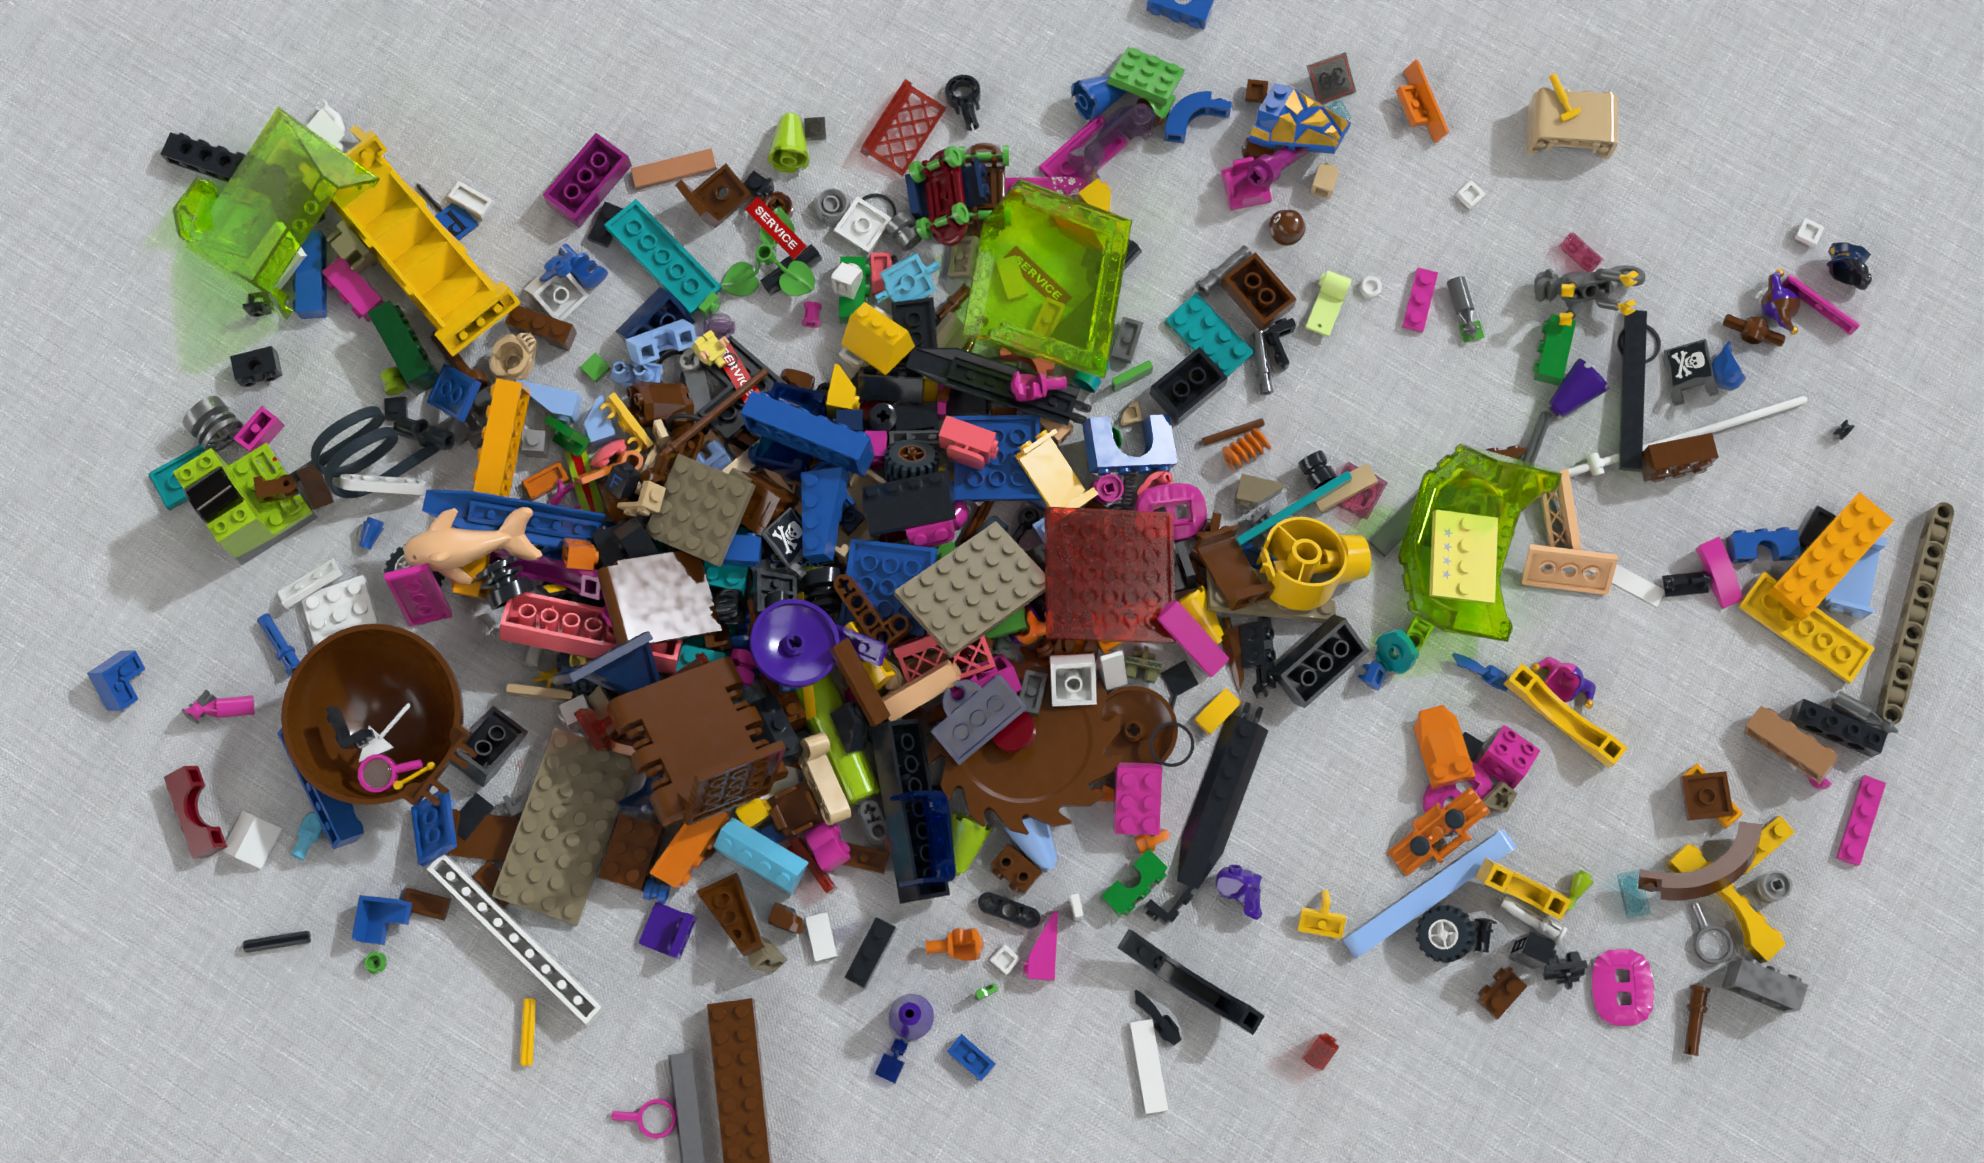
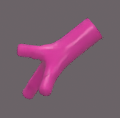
(561, 492)

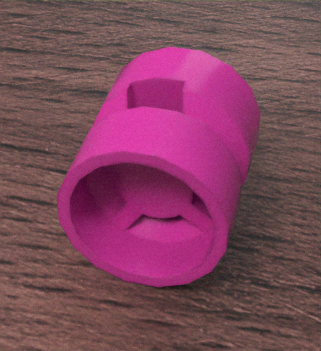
(1108, 488)
(744, 664)

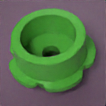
(369, 962)

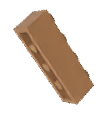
(1791, 744)

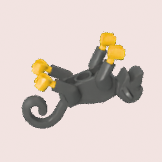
(1587, 286)

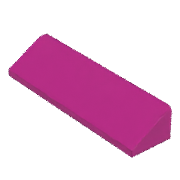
(1821, 304)
(1192, 638)

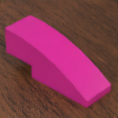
(1719, 568)

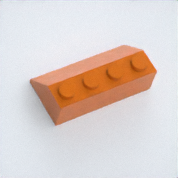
(687, 850)

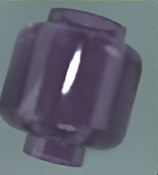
(720, 325)

